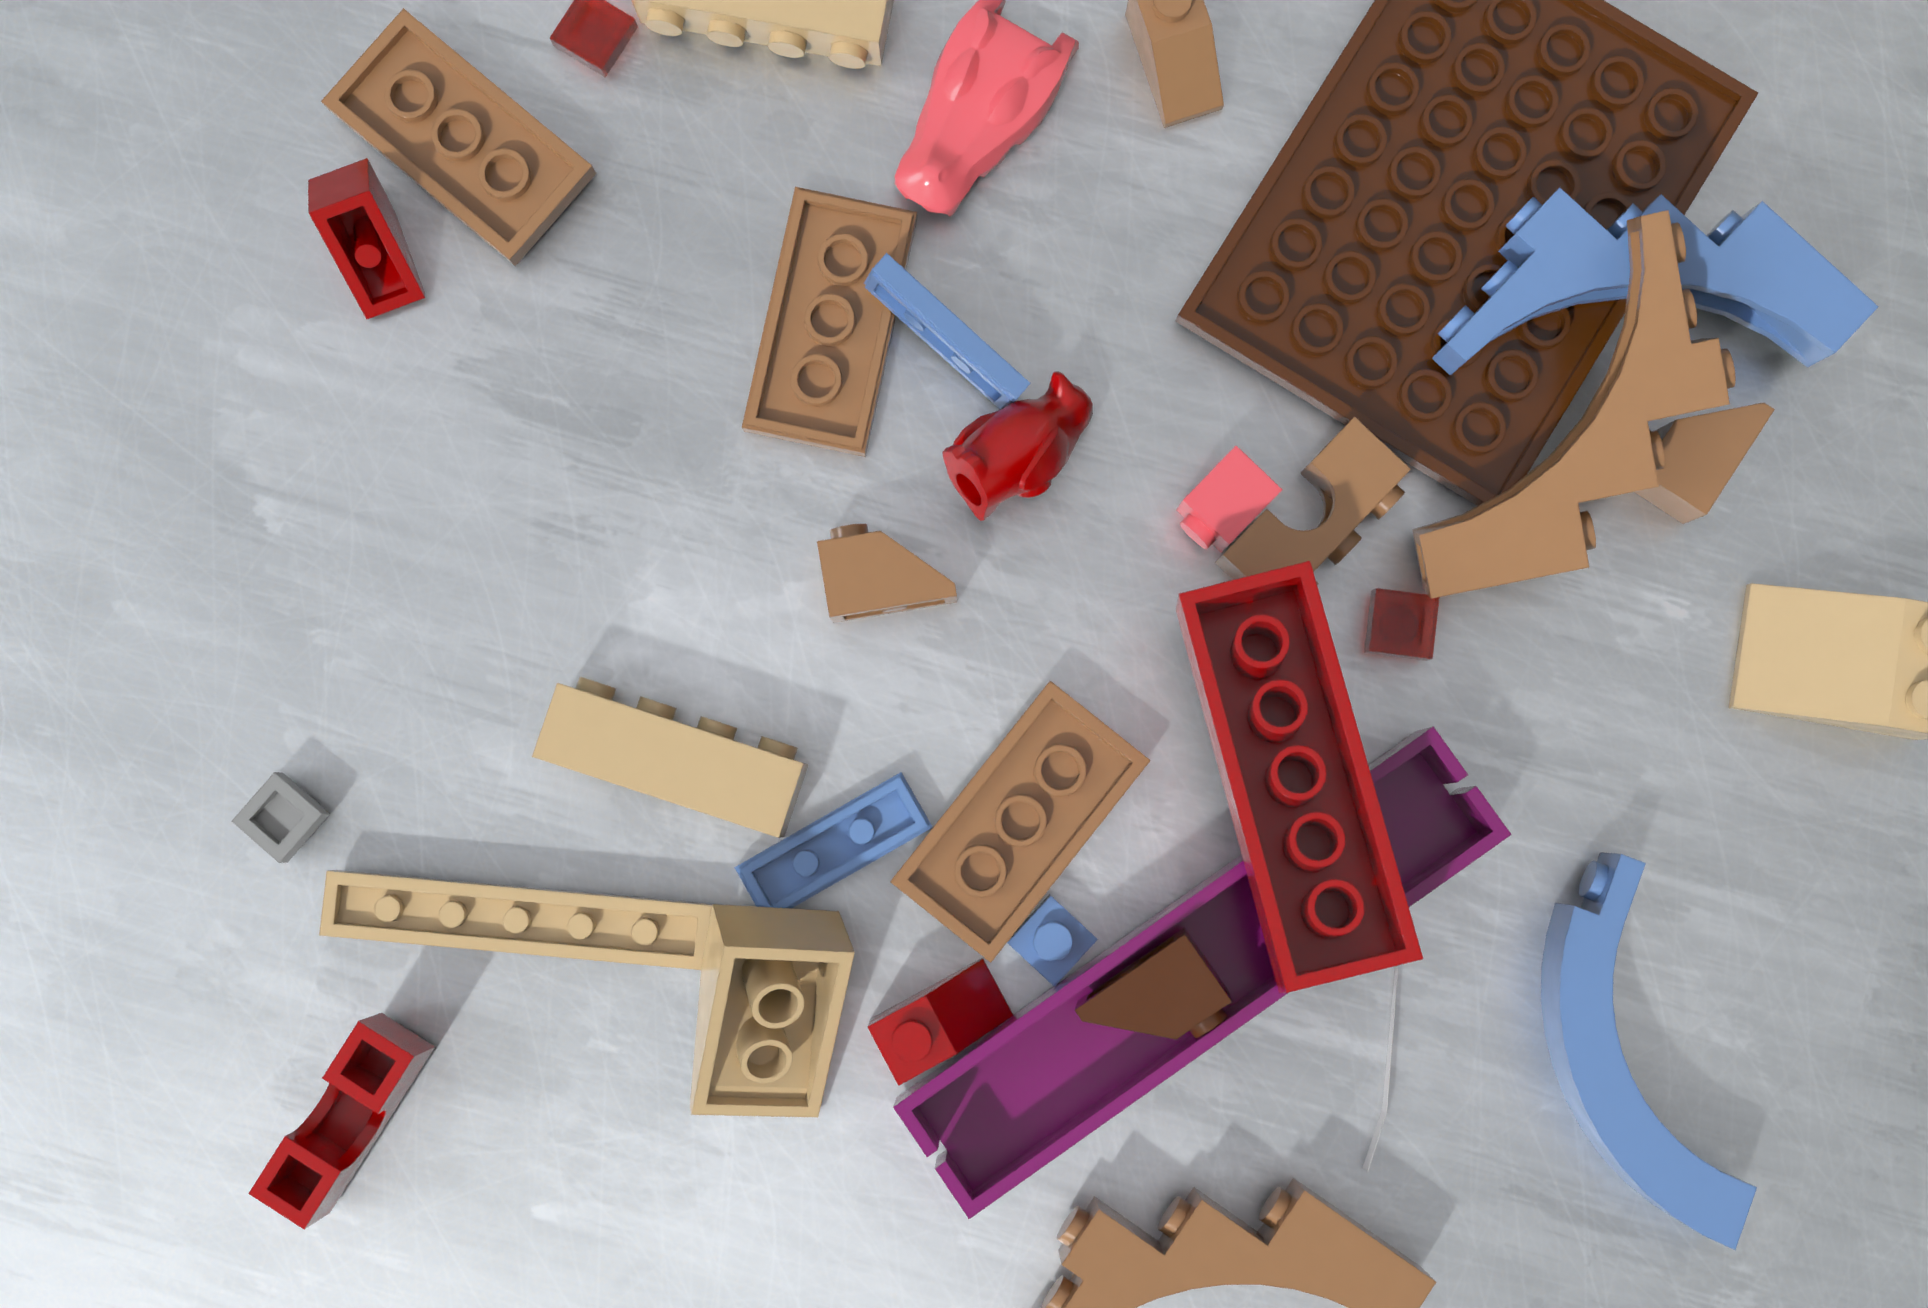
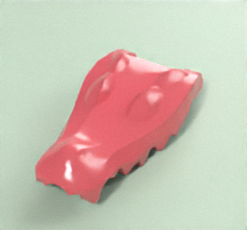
(982, 101)

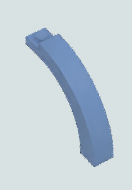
(1593, 1070)

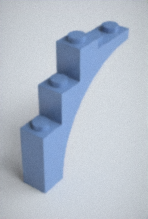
(1742, 269)

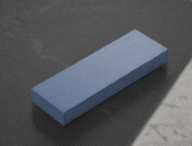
(945, 332)
(835, 845)

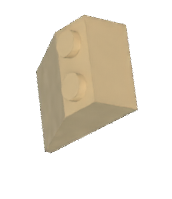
(1834, 659)
(768, 1010)

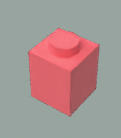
(1226, 501)

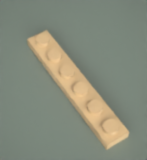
(514, 919)

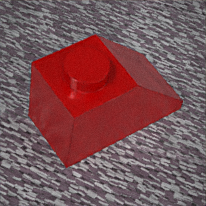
(364, 238)
(939, 1021)

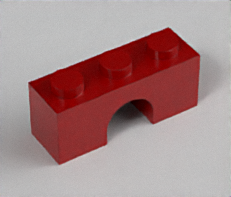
(330, 1145)

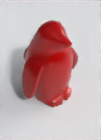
(1018, 447)

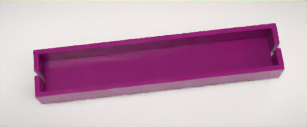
(1055, 1079)

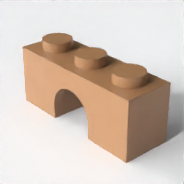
(1353, 478)

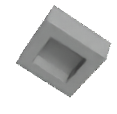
(280, 817)

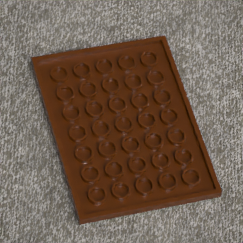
(1403, 196)

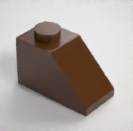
(1161, 993)

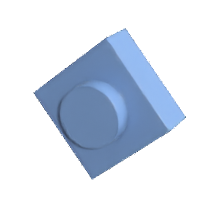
(1052, 940)

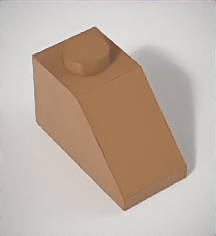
(1177, 57)
(1702, 458)
(876, 576)

